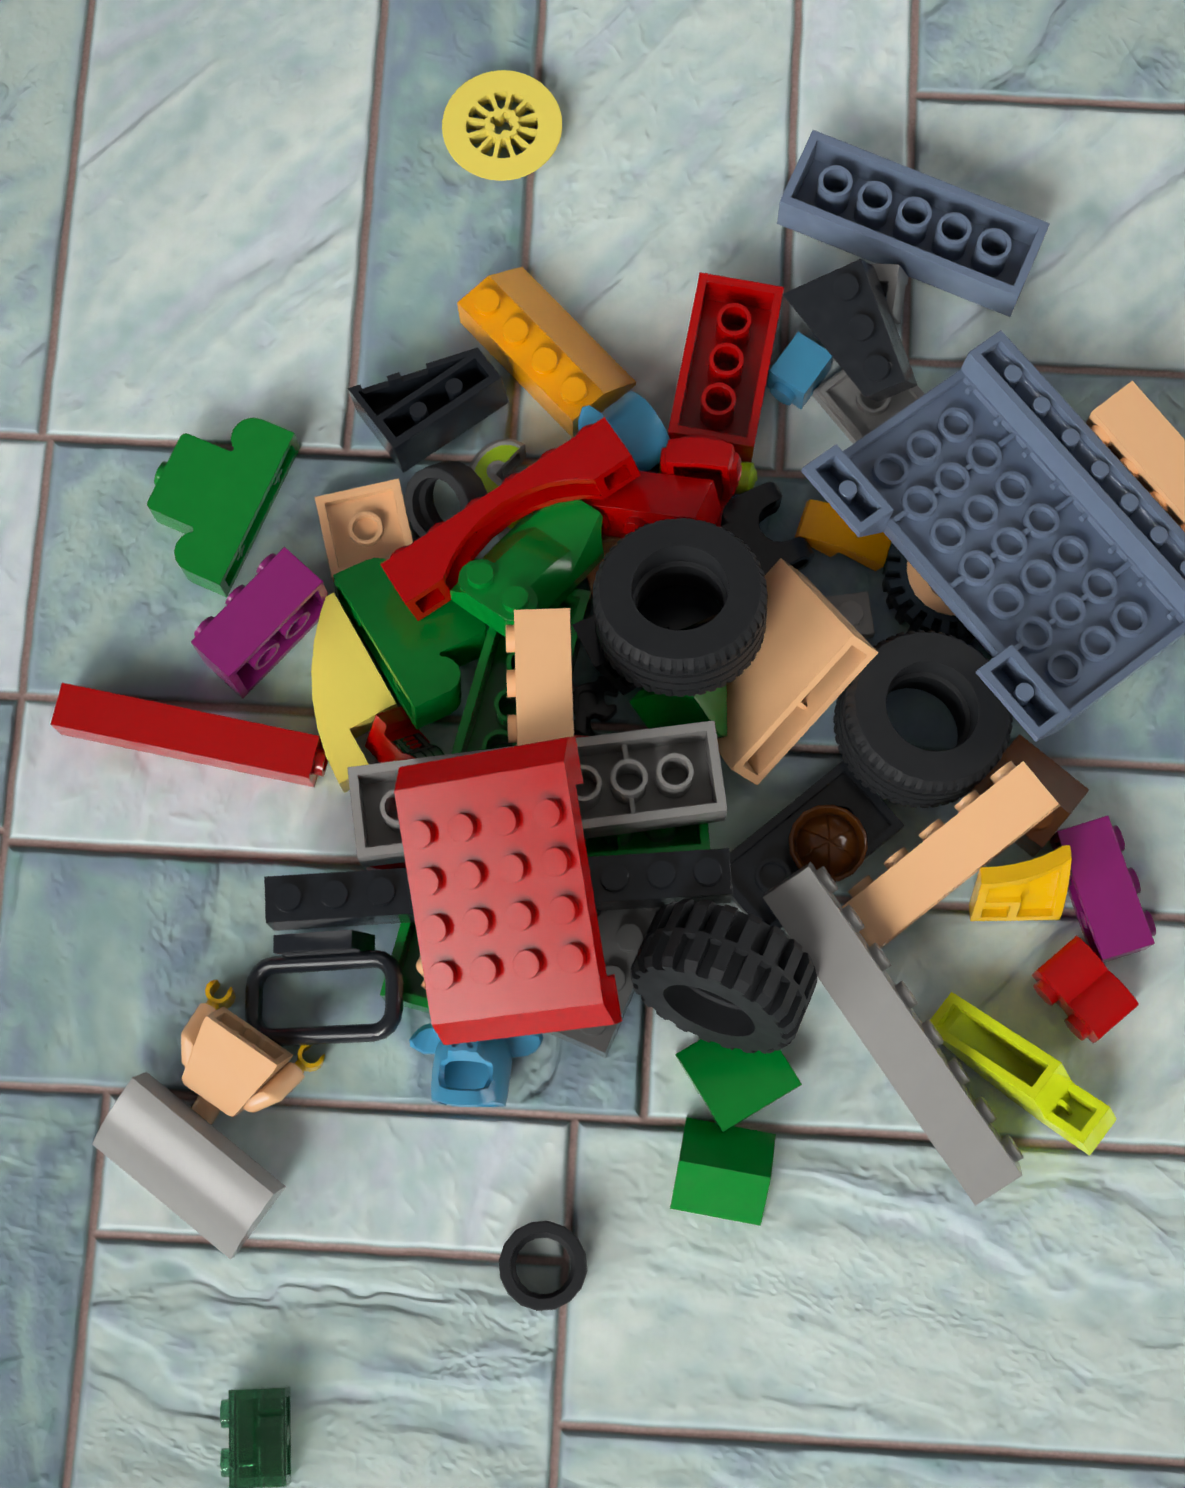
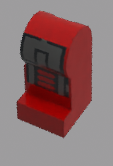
(397, 739)

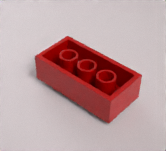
(726, 361)

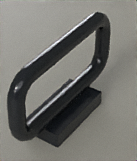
(326, 953)

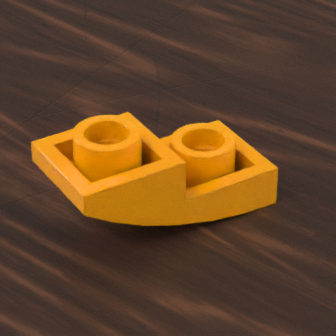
(831, 535)

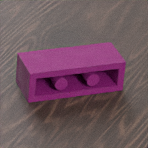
(1105, 890)

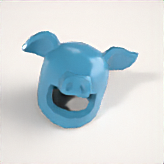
(635, 425)
(472, 1071)

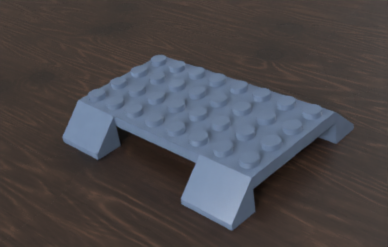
(1020, 533)

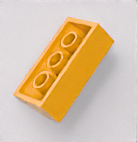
(542, 346)

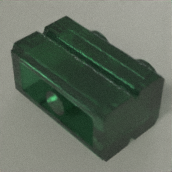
(257, 1437)

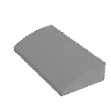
(187, 1164)

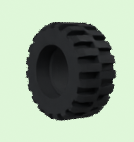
(724, 976)

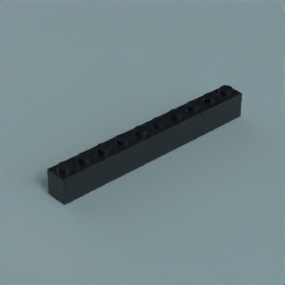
(385, 895)

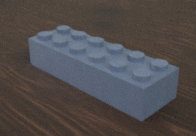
(911, 221)

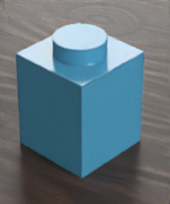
(798, 371)

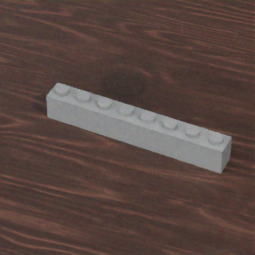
(894, 1034)

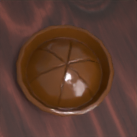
(829, 839)

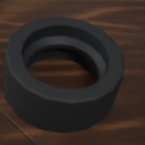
(420, 488)
(509, 1255)

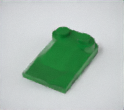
(532, 564)

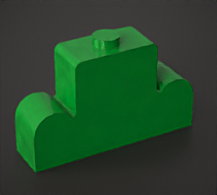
(221, 498)
(413, 655)

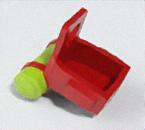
(709, 459)

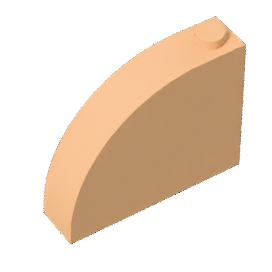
(796, 675)

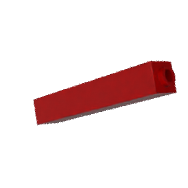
(189, 735)

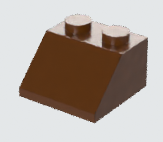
(1058, 782)

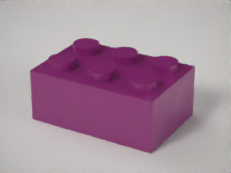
(261, 622)

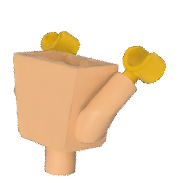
(235, 1063)

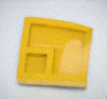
(1023, 889)

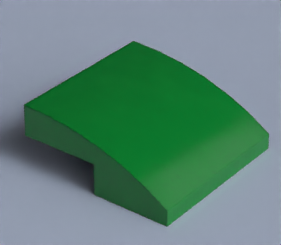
(736, 1081)

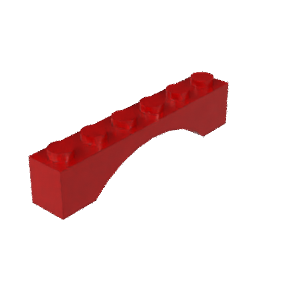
(582, 468)

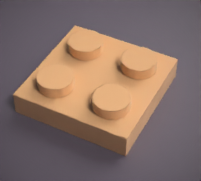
(363, 524)

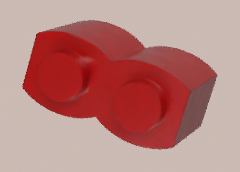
(1084, 990)

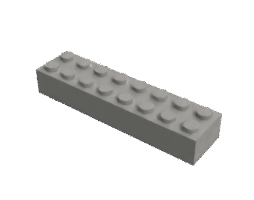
(628, 787)

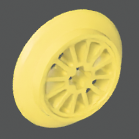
(488, 89)

